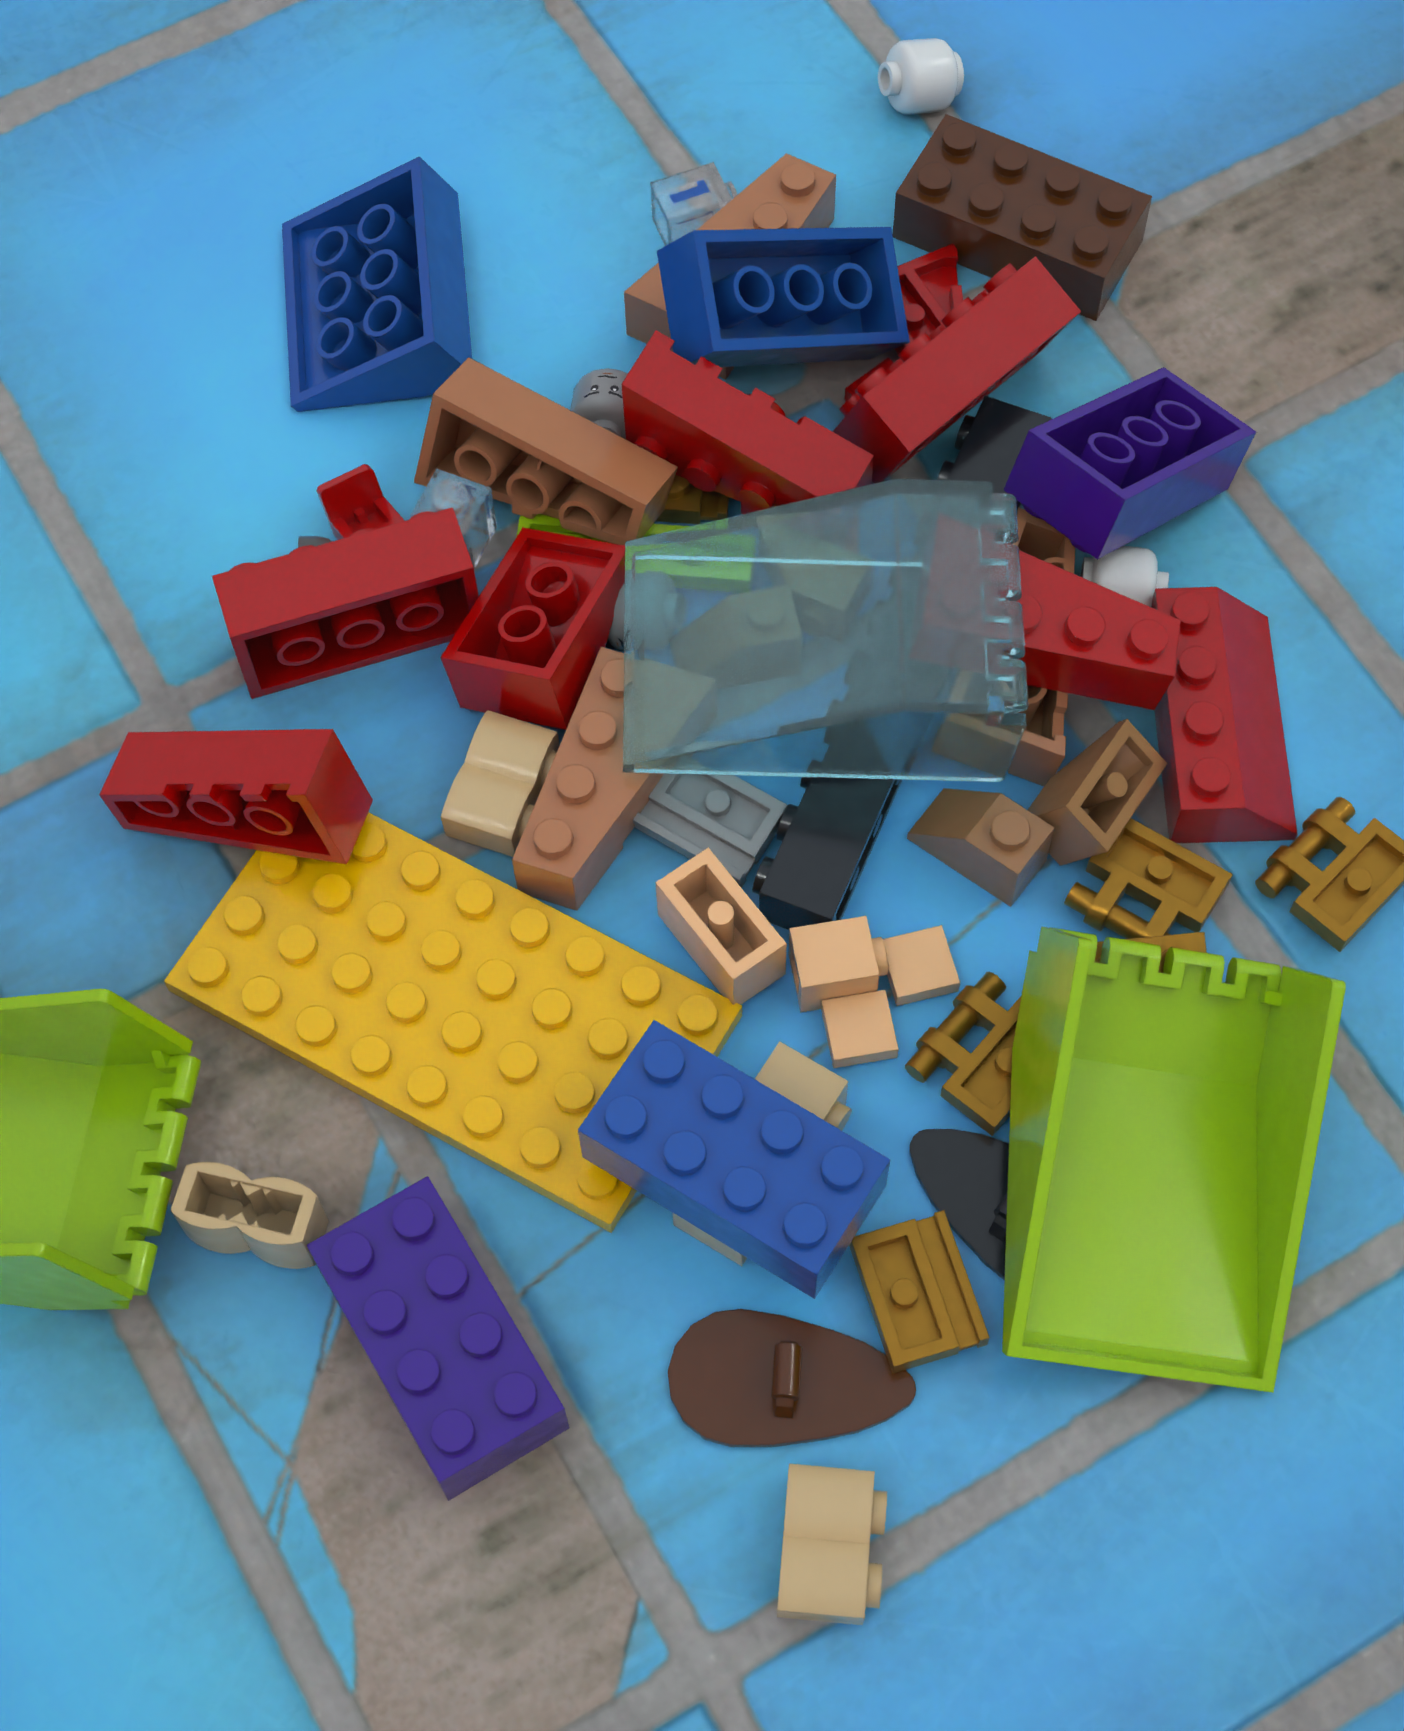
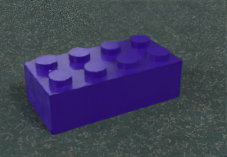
(1128, 462)
(439, 1337)

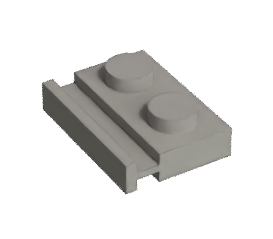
(714, 813)

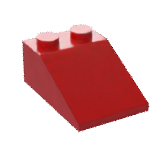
(537, 628)

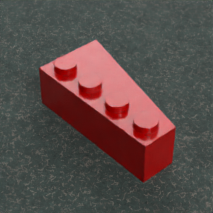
(732, 438)
(1093, 638)
(242, 790)

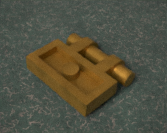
(1155, 873)
(1351, 887)
(979, 1078)

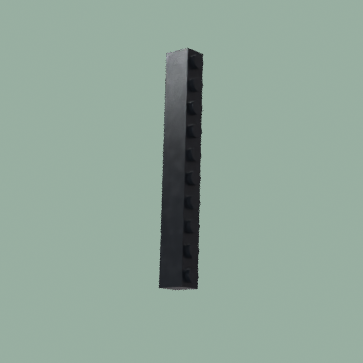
(840, 818)

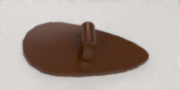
(780, 1381)

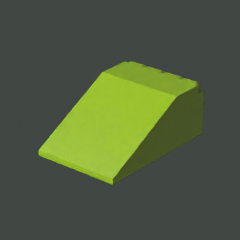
(84, 1146)
(1161, 1157)

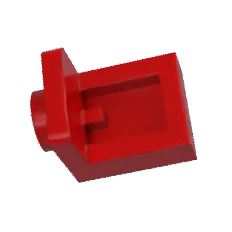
(356, 503)

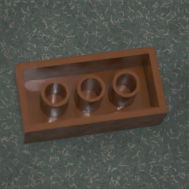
(1016, 204)

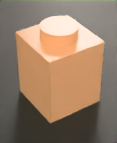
(835, 960)

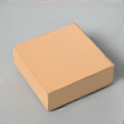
(920, 966)
(859, 1028)

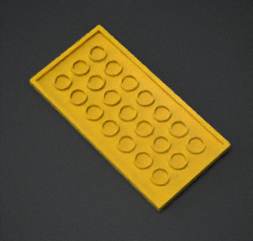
(444, 1001)

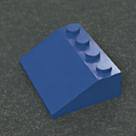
(376, 292)

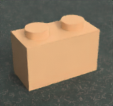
(721, 927)

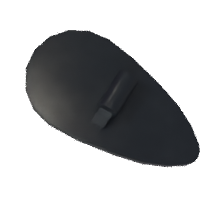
(968, 1181)

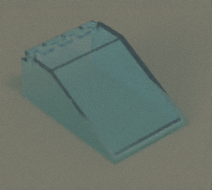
(831, 639)

